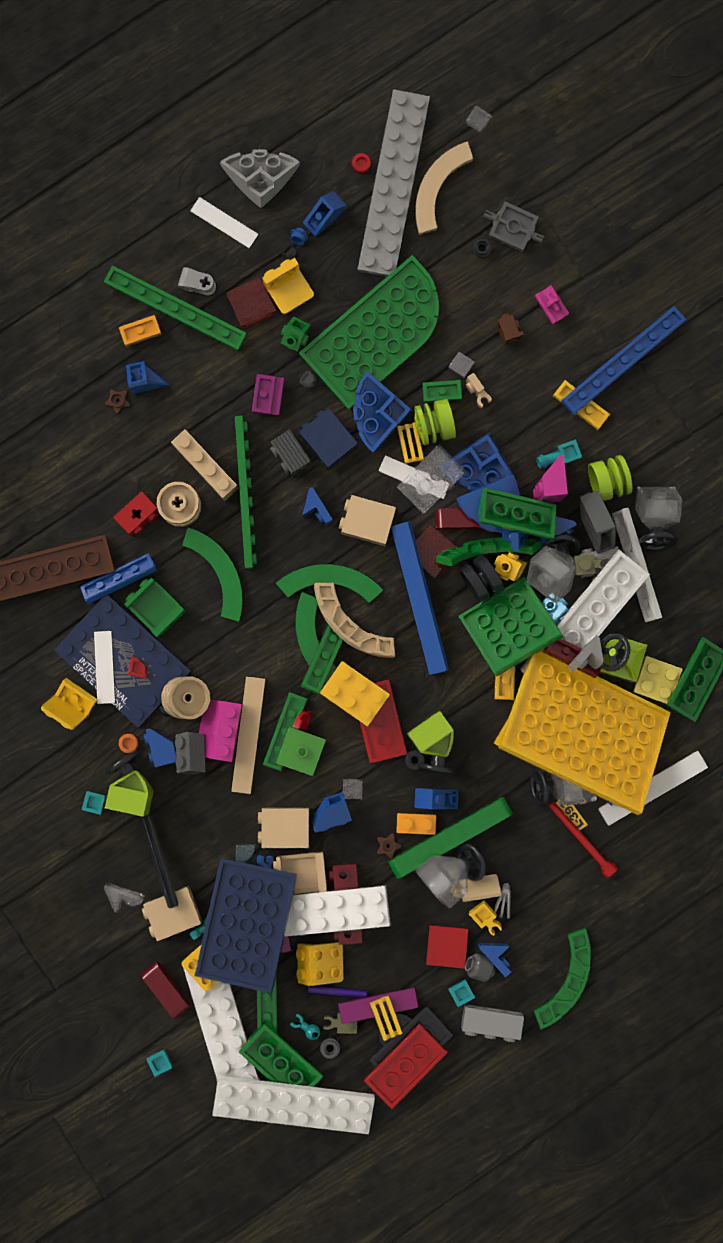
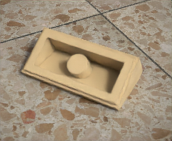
(485, 888)

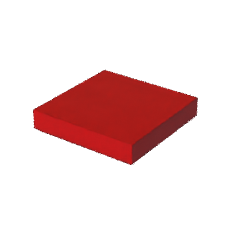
(447, 946)

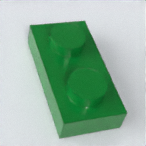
(442, 390)

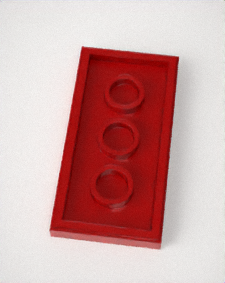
(384, 734)
(405, 1066)

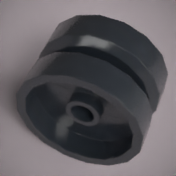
(481, 578)

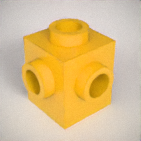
(514, 569)

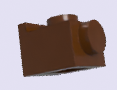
(509, 329)

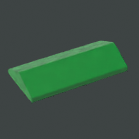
(517, 513)
(697, 680)
(278, 1059)

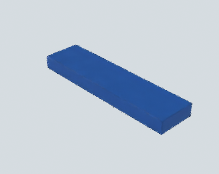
(120, 578)

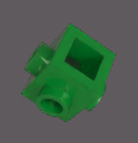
(295, 334)

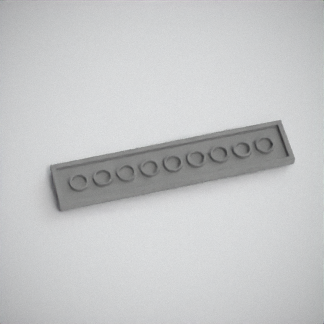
(393, 183)

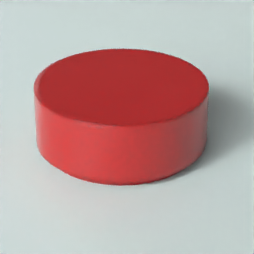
(361, 163)

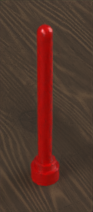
(606, 866)

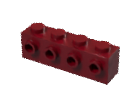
(345, 878)

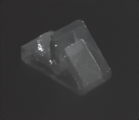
(117, 894)

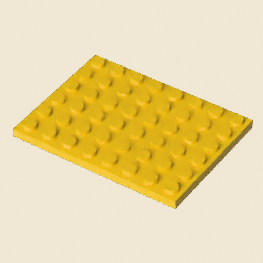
(586, 731)

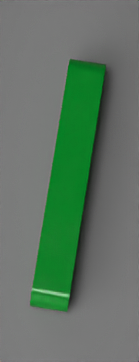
(450, 837)

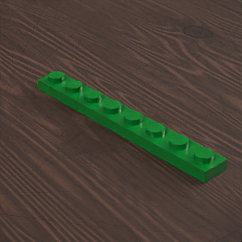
(175, 308)
(246, 501)

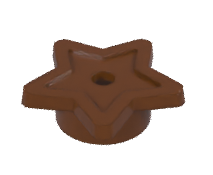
(117, 395)
(393, 846)

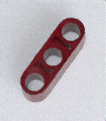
(453, 520)
(165, 990)

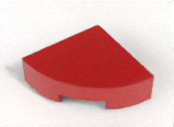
(137, 668)
(302, 720)

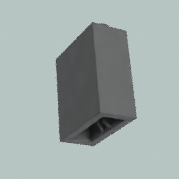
(597, 522)

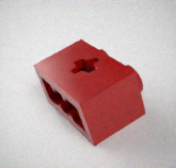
(139, 504)

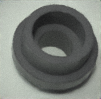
(330, 1054)

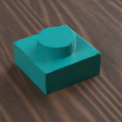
(570, 451)
(94, 802)
(461, 993)
(159, 1062)

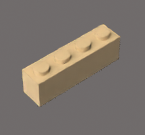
(204, 465)

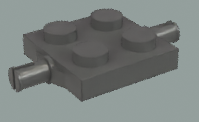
(513, 226)

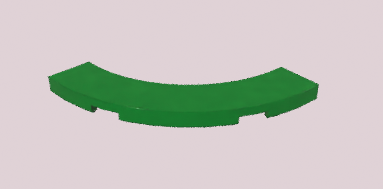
(484, 546)
(223, 567)
(334, 574)
(306, 629)
(573, 984)

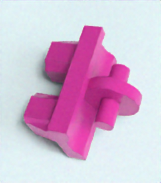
(551, 304)

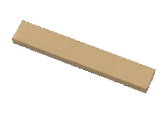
(248, 735)

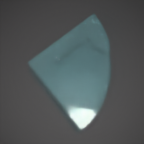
(244, 852)

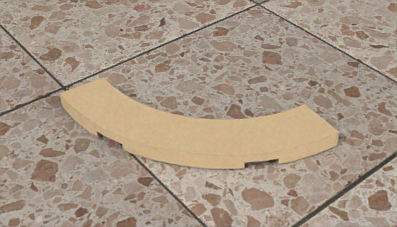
(433, 181)
(346, 628)

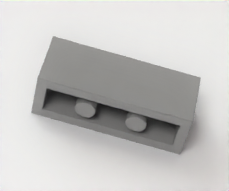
(492, 1022)

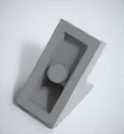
(589, 654)

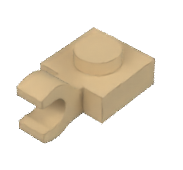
(474, 386)

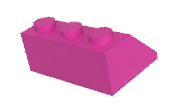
(553, 484)
(220, 729)

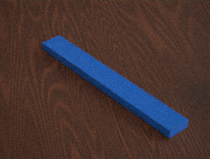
(623, 360)
(419, 598)

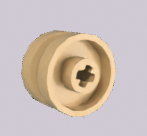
(189, 508)
(196, 696)

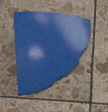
(377, 411)
(483, 463)
(470, 502)

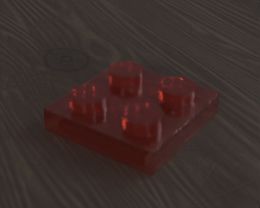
(251, 302)
(429, 546)

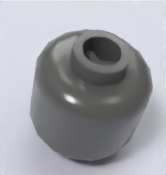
(479, 967)

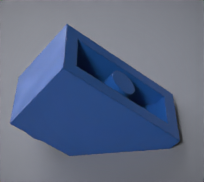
(324, 213)

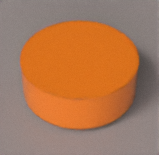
(128, 743)

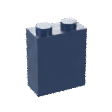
(328, 438)

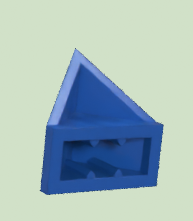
(143, 378)

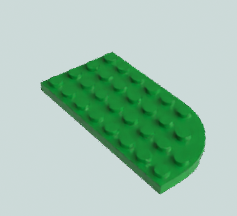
(376, 332)

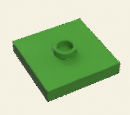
(300, 751)

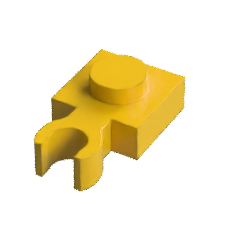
(485, 916)

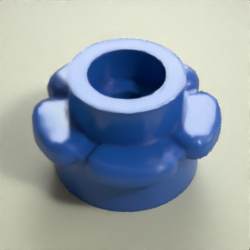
(298, 236)

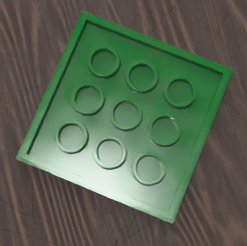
(510, 626)

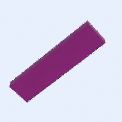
(361, 1009)

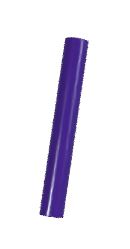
(337, 991)

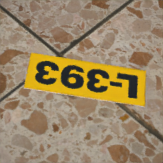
(573, 815)

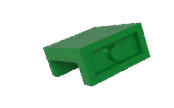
(154, 607)

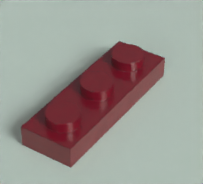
(566, 653)

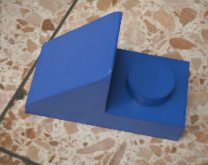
(314, 503)
(515, 538)
(493, 951)

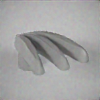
(505, 897)

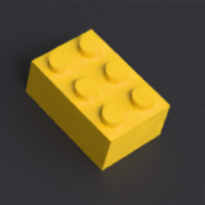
(354, 693)

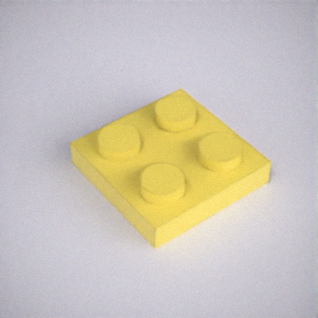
(657, 680)

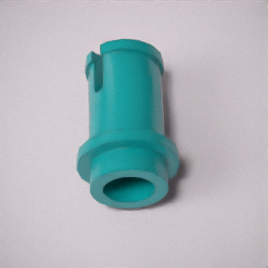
(547, 460)

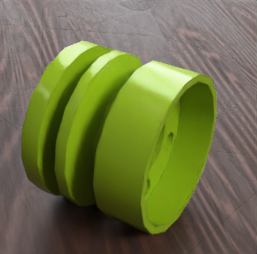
(435, 422)
(613, 477)

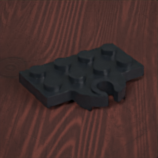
(407, 1024)

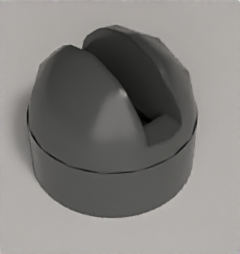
(308, 379)

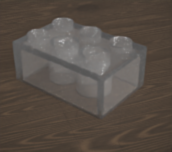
(431, 479)

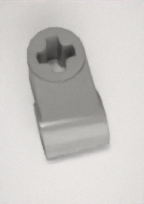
(193, 281)

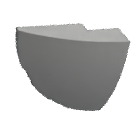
(260, 173)

